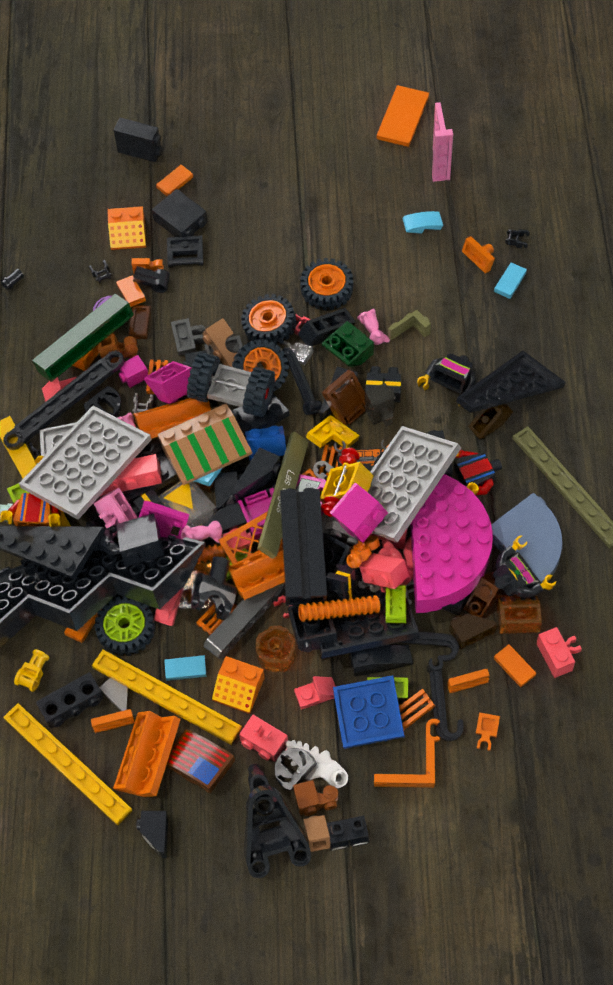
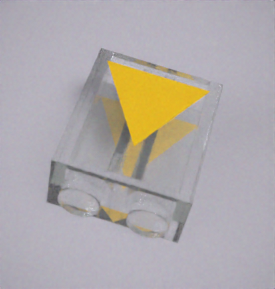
(189, 500)

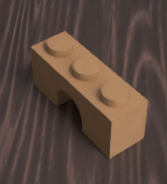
(216, 337)

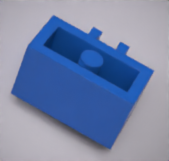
(269, 439)

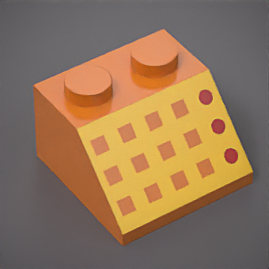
(127, 228)
(238, 684)

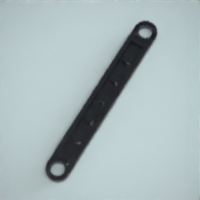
(63, 400)

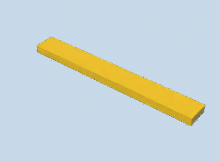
(22, 458)
(167, 697)
(68, 764)

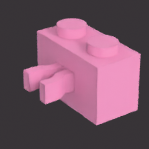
(114, 508)

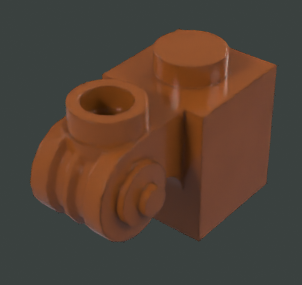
(110, 343)
(311, 801)

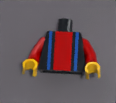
(476, 471)

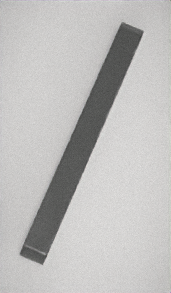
(246, 615)

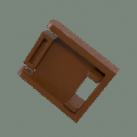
(347, 401)

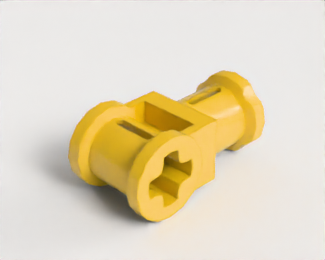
(31, 672)

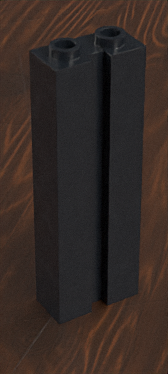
(302, 547)

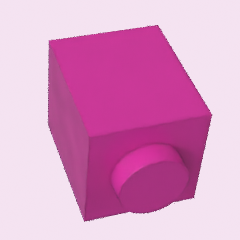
(133, 371)

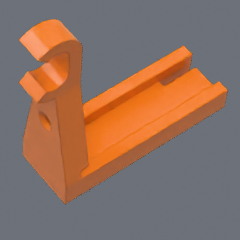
(413, 780)

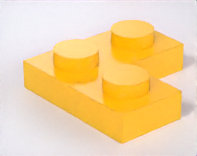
(332, 429)

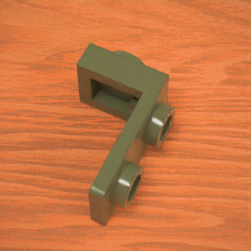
(414, 319)

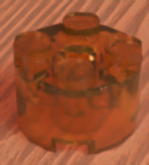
(278, 659)

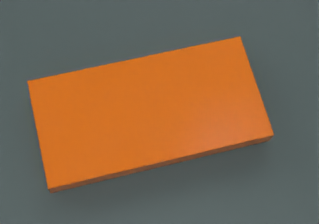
(402, 116)

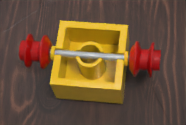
(343, 477)

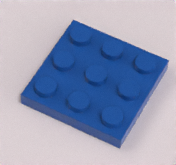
(368, 712)

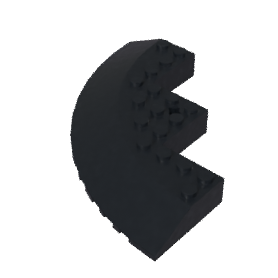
(71, 603)

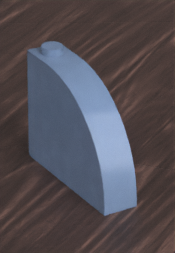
(538, 528)

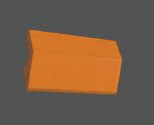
(170, 415)
(257, 573)
(146, 754)

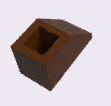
(483, 596)

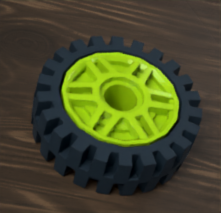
(127, 639)

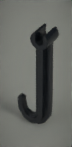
(310, 405)
(437, 639)
(439, 710)

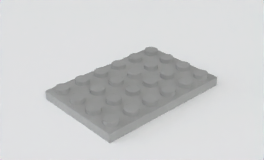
(85, 462)
(407, 477)

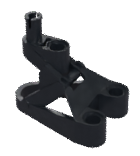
(274, 840)

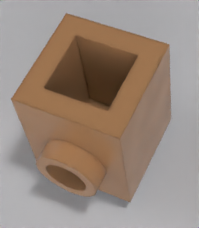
(317, 833)

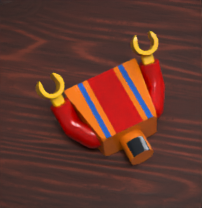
(31, 512)

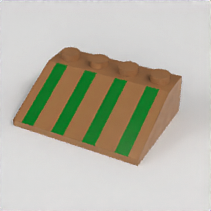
(204, 444)

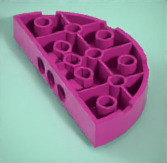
(449, 545)

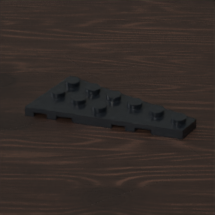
(512, 381)
(54, 548)

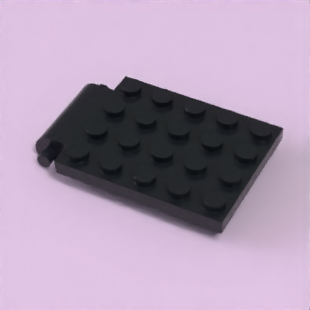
(351, 633)

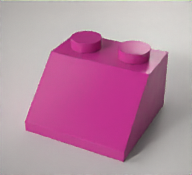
(169, 382)
(358, 513)

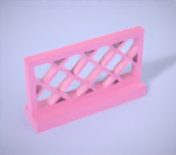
(441, 147)

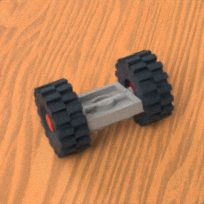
(230, 385)

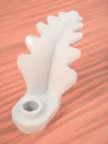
(325, 768)

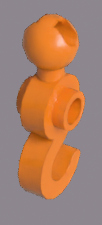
(362, 551)

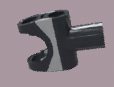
(214, 587)

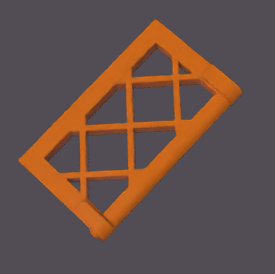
(236, 533)

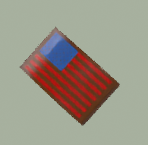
(199, 760)

